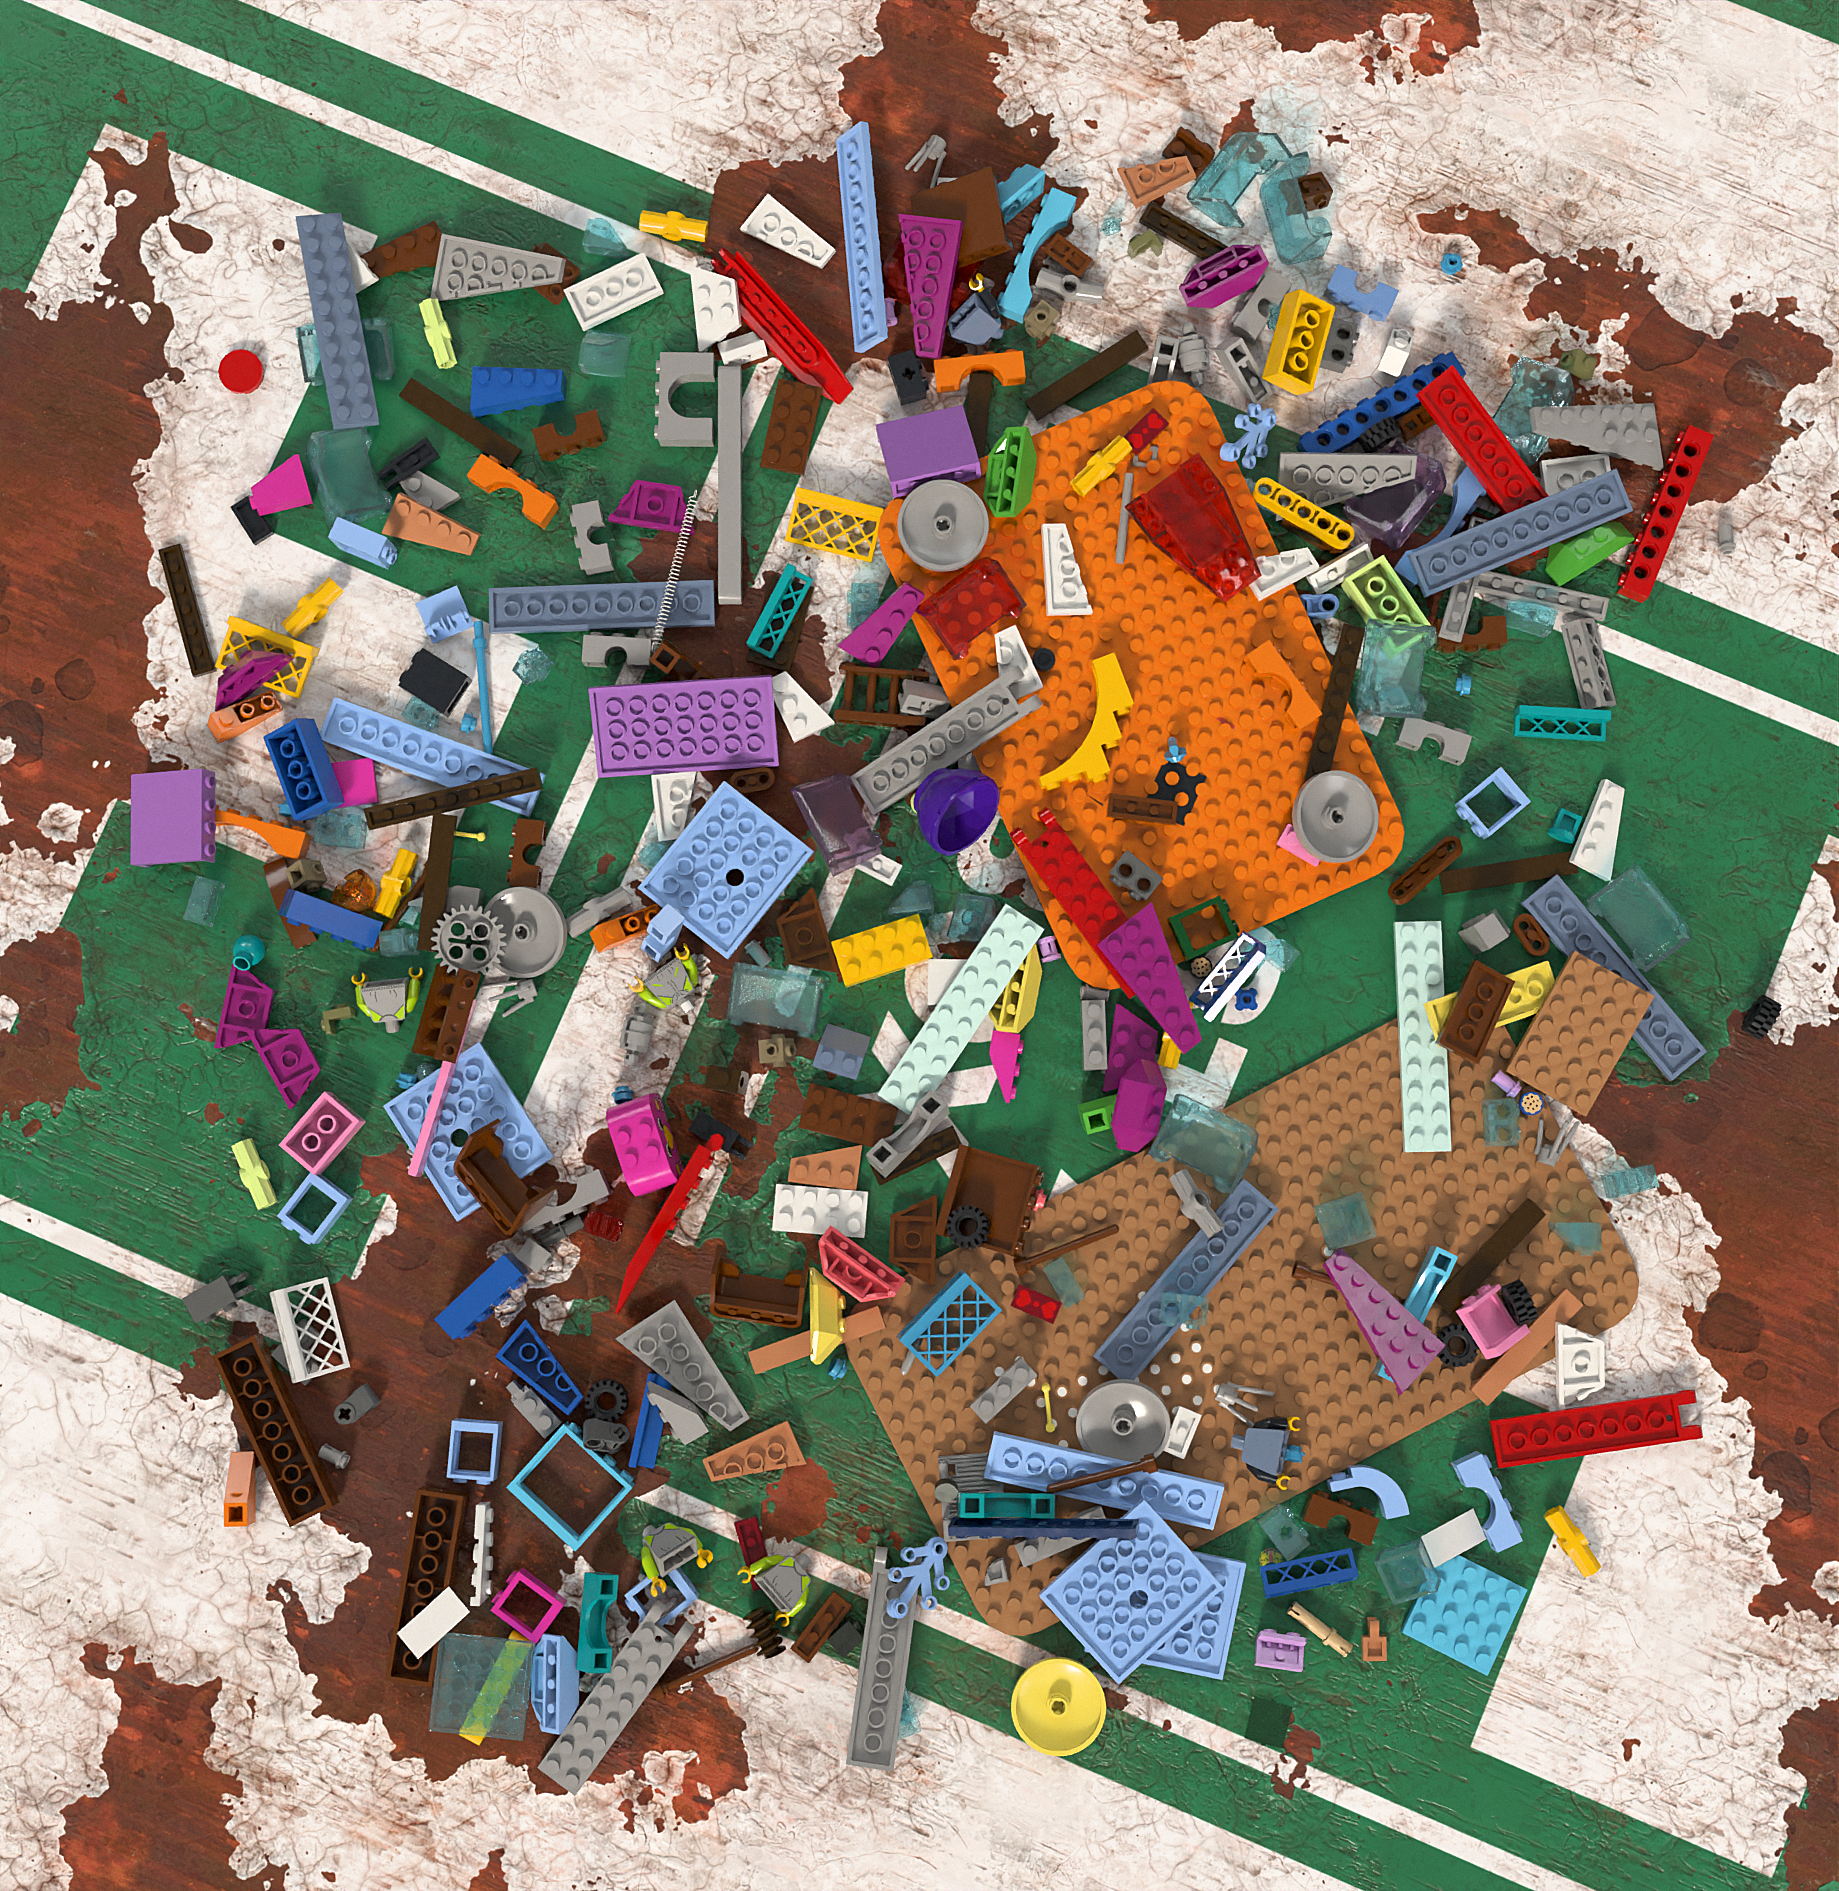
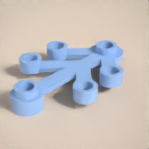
(1265, 421)
(920, 1576)

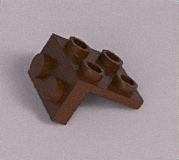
(555, 292)

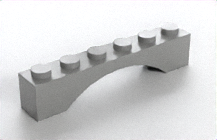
(1160, 370)

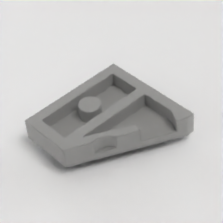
(429, 491)

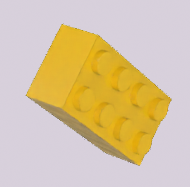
(1298, 342)
(882, 950)

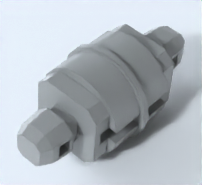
(1193, 354)
(636, 1033)

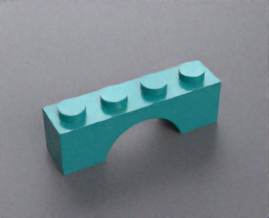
(1005, 1505)
(593, 1647)

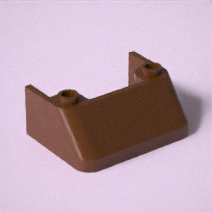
(495, 1183)
(757, 1297)

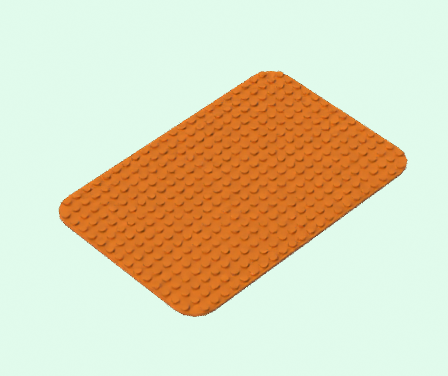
(1182, 670)

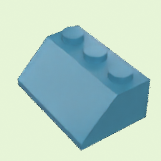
(1020, 190)

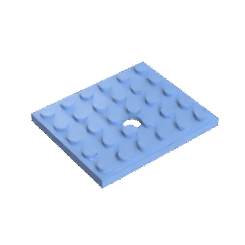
(721, 838)
(473, 1100)
(1097, 1586)
(1205, 1638)

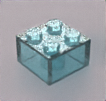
(1407, 1571)

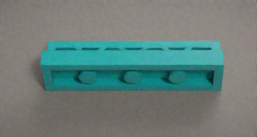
(772, 607)
(1557, 714)

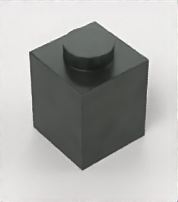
(846, 1636)

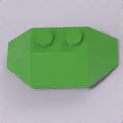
(1010, 473)
(1584, 550)

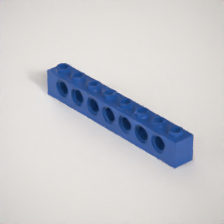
(1366, 408)

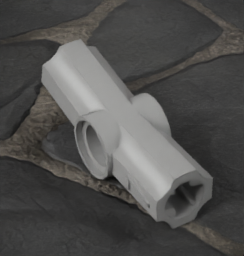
(1055, 282)
(597, 911)
(1196, 1203)

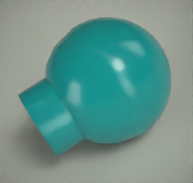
(247, 951)

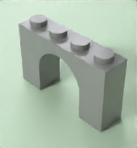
(673, 371)

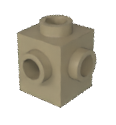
(1041, 320)
(306, 875)
(777, 1050)

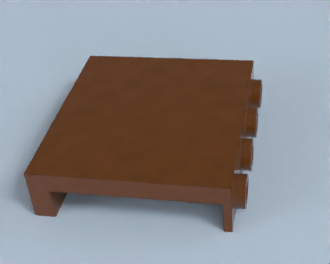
(977, 204)
(1000, 1189)

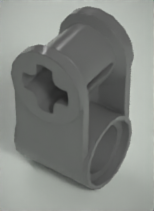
(359, 1403)
(600, 1435)

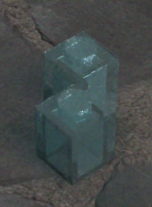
(1278, 954)

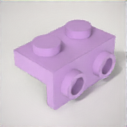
(1279, 1650)

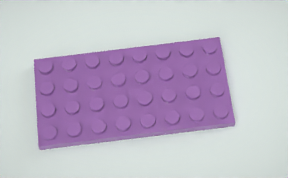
(684, 726)

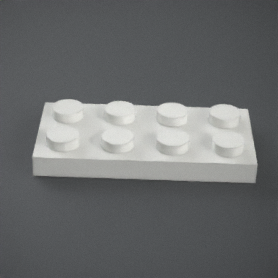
(613, 291)
(816, 1208)

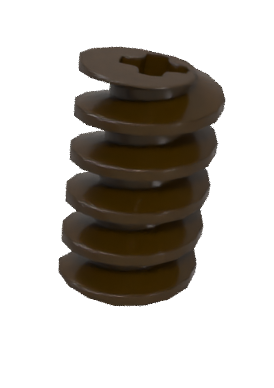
(764, 1632)

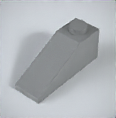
(1243, 369)

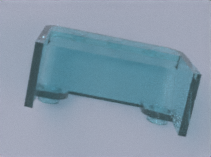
(1232, 172)

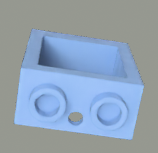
(363, 543)
(1508, 788)
(330, 1190)
(473, 1425)
(681, 1582)

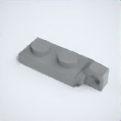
(534, 1408)

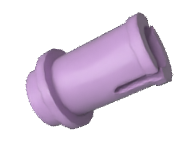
(1506, 1083)

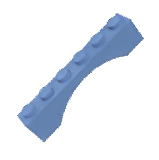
(1465, 493)

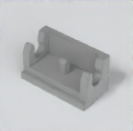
(923, 699)

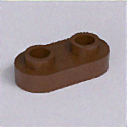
(752, 780)
(1532, 933)

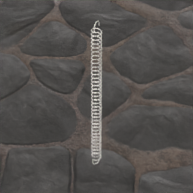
(674, 569)

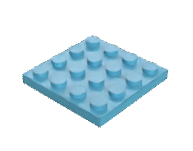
(1466, 1614)

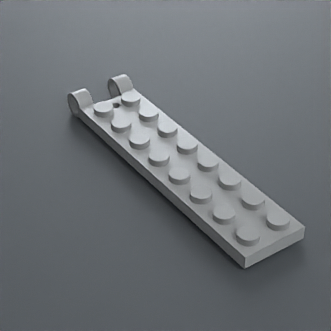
(943, 742)
(881, 1672)
(613, 1701)

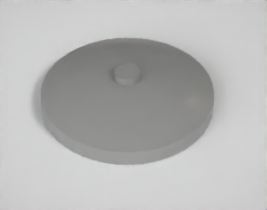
(943, 525)
(1335, 816)
(533, 931)
(1123, 1421)

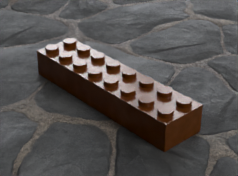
(275, 1429)
(426, 1574)

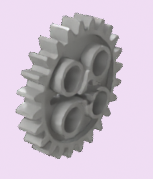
(469, 919)

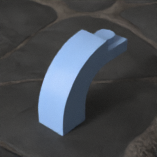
(1389, 1494)

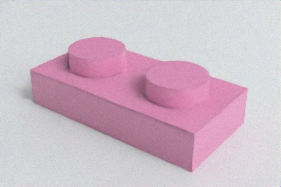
(1289, 842)

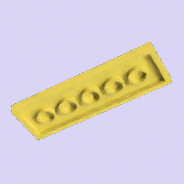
(1523, 1001)

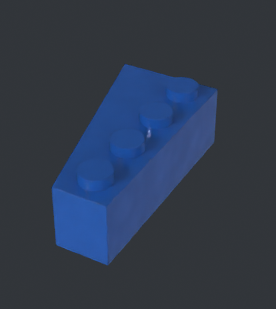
(514, 388)
(330, 918)
(538, 1366)

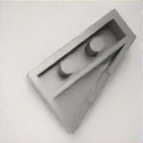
(1484, 931)

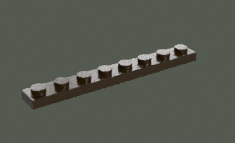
(1335, 700)
(453, 798)

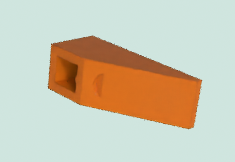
(243, 716)
(623, 929)
(240, 1490)

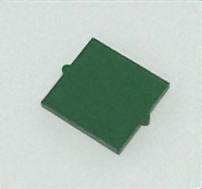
(1268, 1722)

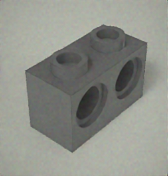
(1335, 344)
(1138, 871)

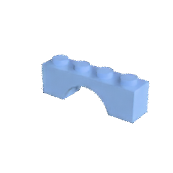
(1500, 1527)

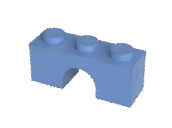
(1343, 290)

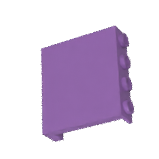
(928, 449)
(173, 817)

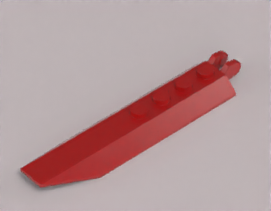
(783, 330)
(667, 1216)

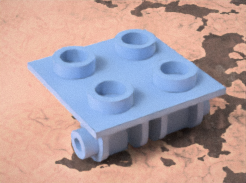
(444, 614)

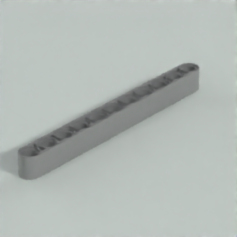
(730, 485)

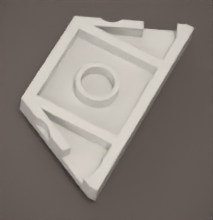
(714, 306)
(1578, 1364)

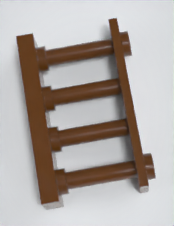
(869, 716)
(446, 1013)

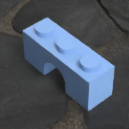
(663, 932)

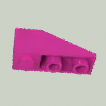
(1003, 1056)

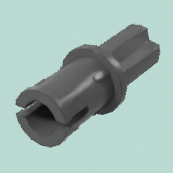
(562, 1231)

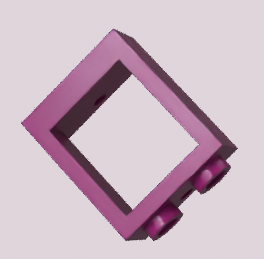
(539, 1587)

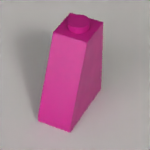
(281, 489)

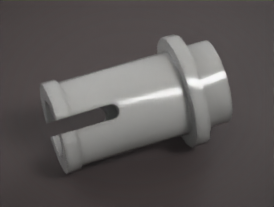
(1726, 541)
(758, 953)
(1092, 993)
(334, 1456)

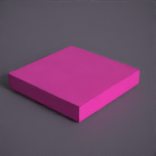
(356, 782)

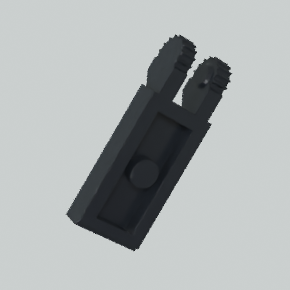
(408, 463)
(706, 1126)

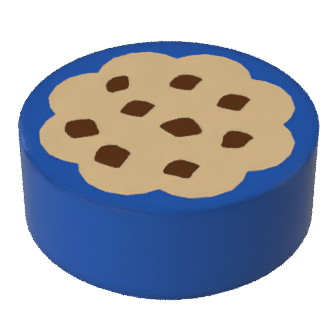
(1530, 1103)

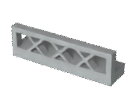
(1586, 664)

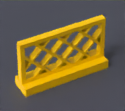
(839, 505)
(275, 639)

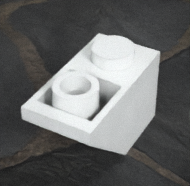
(1396, 352)

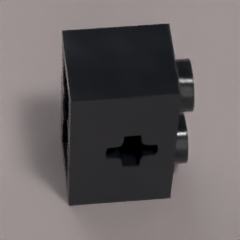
(907, 390)

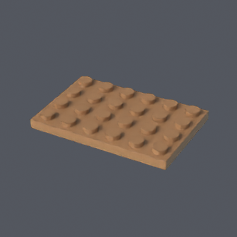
(1579, 1033)

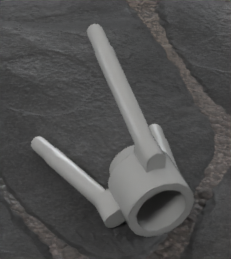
(933, 149)
(525, 989)
(1550, 1154)
(1227, 1395)

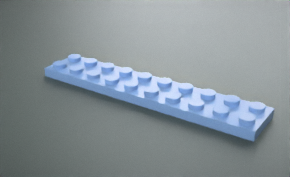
(861, 237)
(418, 751)
(1038, 1464)

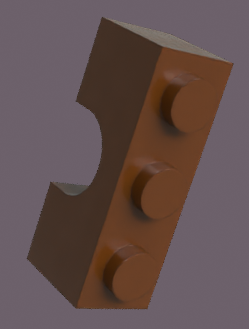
(587, 434)
(1490, 635)
(676, 662)
(527, 835)
(1360, 1523)

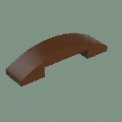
(278, 885)

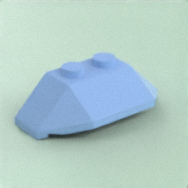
(554, 1683)

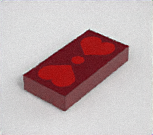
(1146, 431)
(1036, 1304)

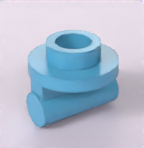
(1174, 753)

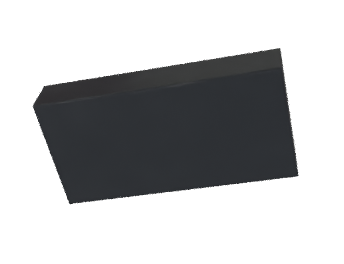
(253, 524)

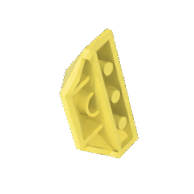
(1019, 998)
(825, 1316)

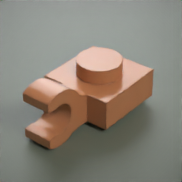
(1373, 1645)

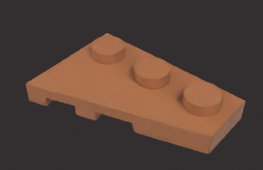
(1154, 180)
(828, 1169)

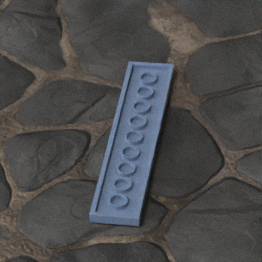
(337, 321)
(1520, 533)
(600, 607)
(1575, 929)
(1192, 1273)

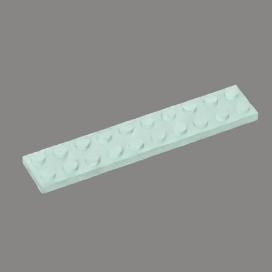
(961, 1009)
(1420, 1059)

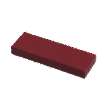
(751, 1543)

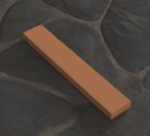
(800, 1345)
(1513, 1361)

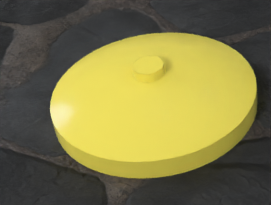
(1058, 1706)

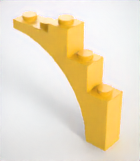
(1112, 699)

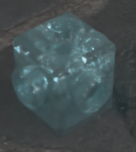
(532, 666)

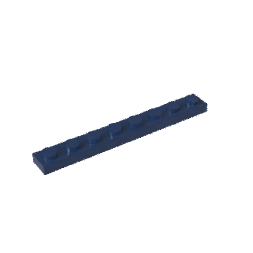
(1044, 1527)

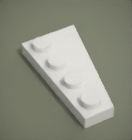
(783, 230)
(1062, 579)
(480, 1578)

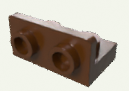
(1186, 144)
(1315, 191)

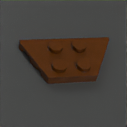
(806, 935)
(913, 1240)

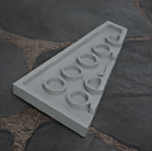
(483, 268)
(1613, 430)
(1340, 476)
(677, 1354)

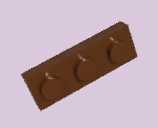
(1142, 809)
(821, 1626)

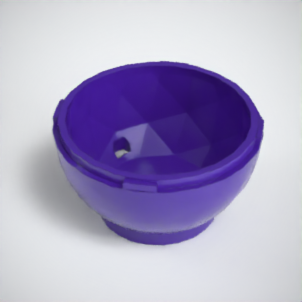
(955, 808)

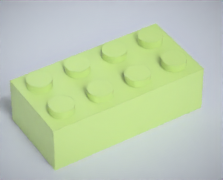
(1381, 594)

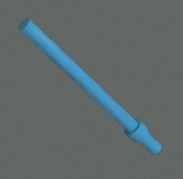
(480, 645)

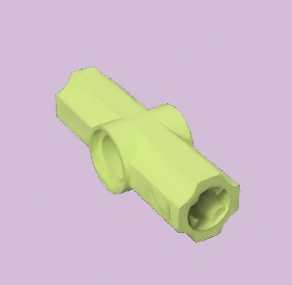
(438, 333)
(254, 1173)

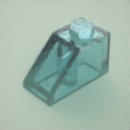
(603, 240)
(1531, 618)
(652, 854)
(1579, 1236)

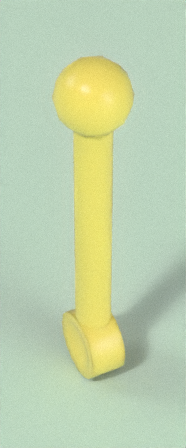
(480, 836)
(1049, 1426)

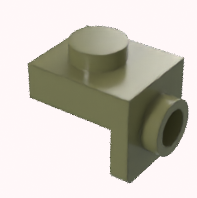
(1140, 243)
(1578, 363)
(340, 1012)

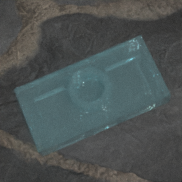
(1064, 1282)

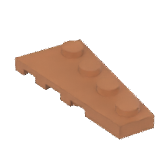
(424, 525)
(759, 1453)

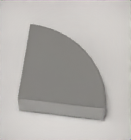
(996, 1572)

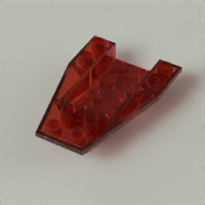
(1197, 528)

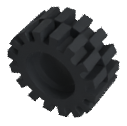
(1379, 435)
(1761, 1017)
(971, 1240)
(1519, 1302)
(1469, 1350)
(606, 1386)

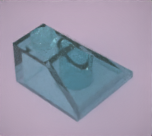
(605, 353)
(913, 900)
(971, 918)

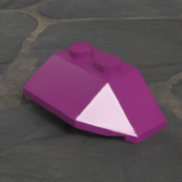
(1223, 276)
(247, 676)
(1138, 1105)

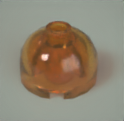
(357, 893)

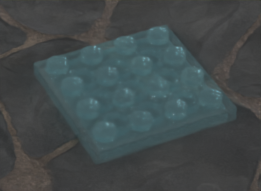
(482, 1686)

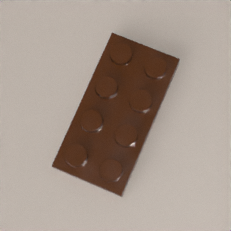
(791, 427)
(1475, 1012)
(847, 1116)

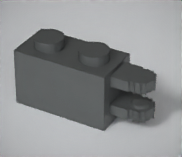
(215, 1297)

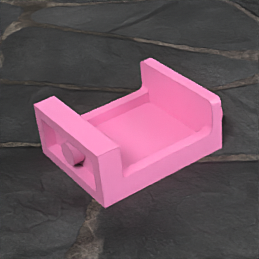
(1490, 1322)

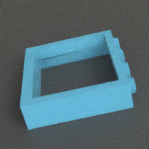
(547, 1515)

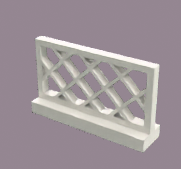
(289, 1334)

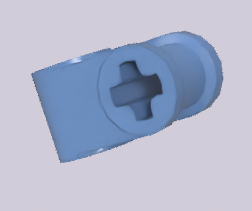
(1314, 607)

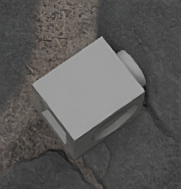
(535, 1255)

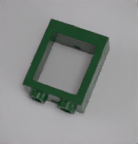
(1182, 938)

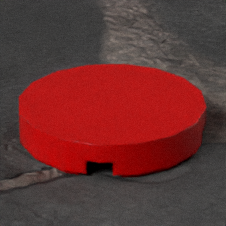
(241, 371)

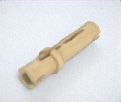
(1328, 1635)

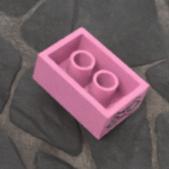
(322, 1133)

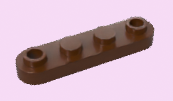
(1425, 870)

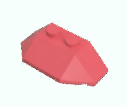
(856, 1269)

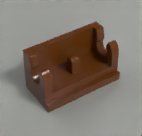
(1069, 256)

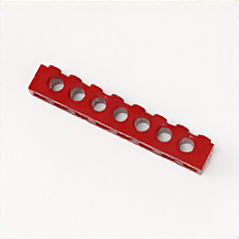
(1698, 444)

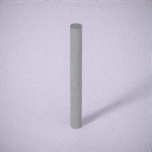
(1124, 518)

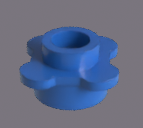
(1250, 1004)

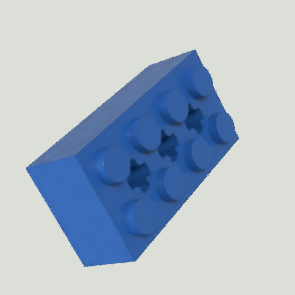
(304, 769)
(482, 1296)

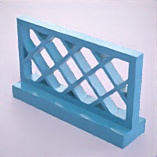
(932, 1312)

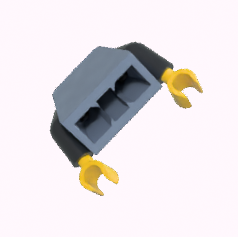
(976, 318)
(1265, 1448)

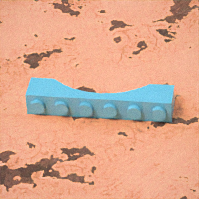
(1054, 216)
(1427, 1285)

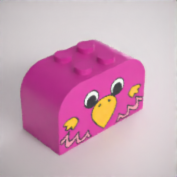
(644, 1144)

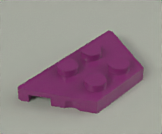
(653, 507)
(245, 1008)
(1128, 1041)
(287, 1060)

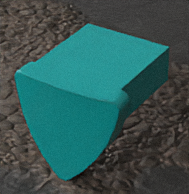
(1565, 826)

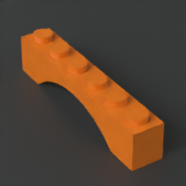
(285, 841)

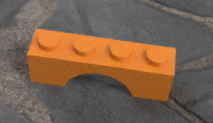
(1005, 366)
(490, 476)
(1267, 662)

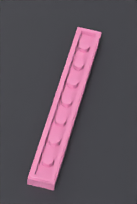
(435, 1109)

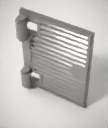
(969, 1478)

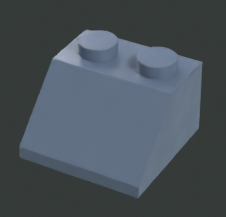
(841, 1052)

